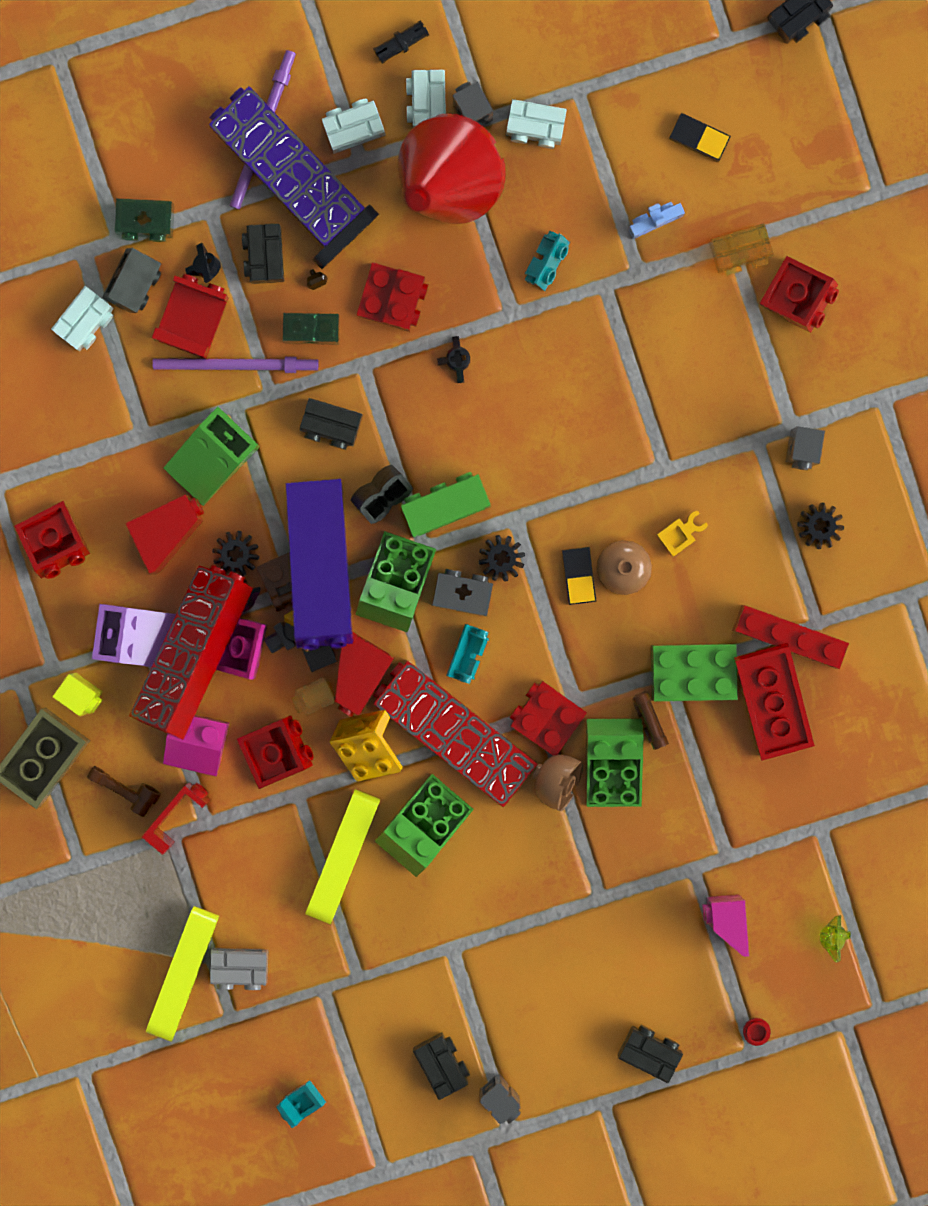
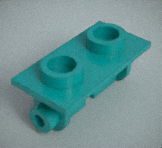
(543, 272)
(463, 662)

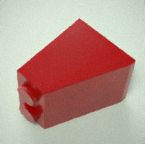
(165, 530)
(359, 674)

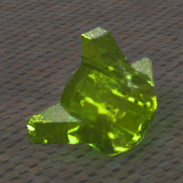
(834, 937)

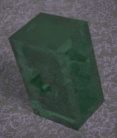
(131, 210)
(311, 328)

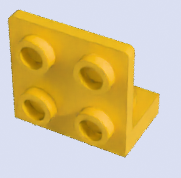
(363, 748)

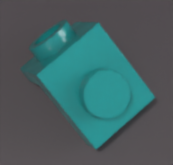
(300, 1104)

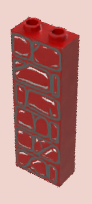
(191, 650)
(454, 732)

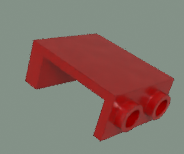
(191, 316)
(155, 835)

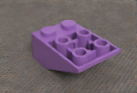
(129, 634)

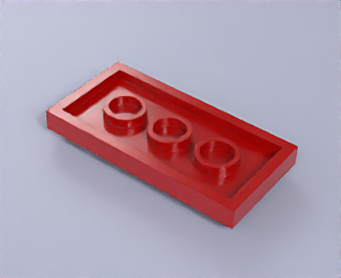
(774, 701)

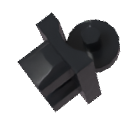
(281, 638)

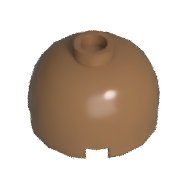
(624, 567)
(556, 780)

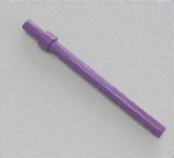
(281, 78)
(289, 364)

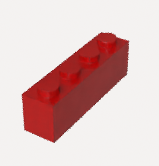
(801, 639)

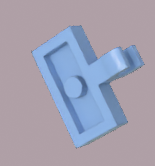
(658, 217)

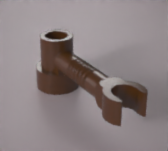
(141, 800)

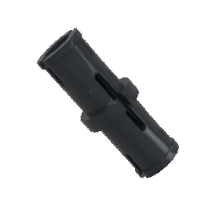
(401, 41)

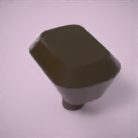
(316, 280)

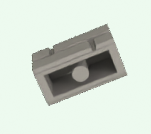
(239, 967)

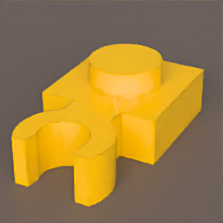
(678, 535)

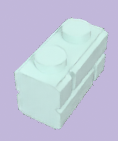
(427, 95)
(536, 123)
(353, 125)
(83, 319)

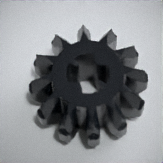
(822, 516)
(230, 546)
(497, 550)

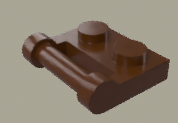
(274, 575)
(653, 731)

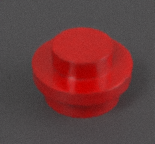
(756, 1031)

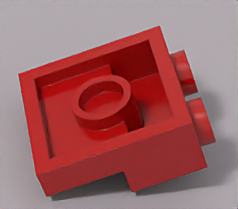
(800, 294)
(392, 297)
(52, 541)
(547, 718)
(276, 751)

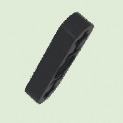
(345, 237)

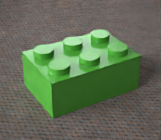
(445, 504)
(693, 672)

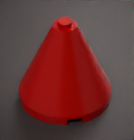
(450, 169)

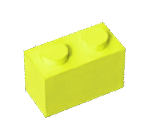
(79, 695)

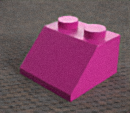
(244, 649)
(201, 747)
(728, 919)

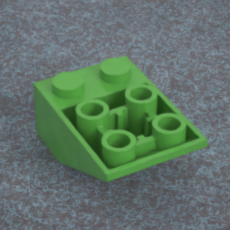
(211, 456)
(395, 581)
(614, 762)
(424, 825)

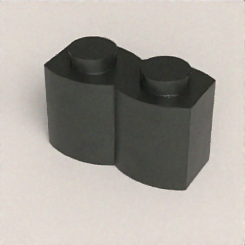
(384, 491)

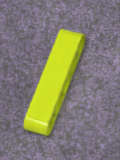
(342, 856)
(182, 973)

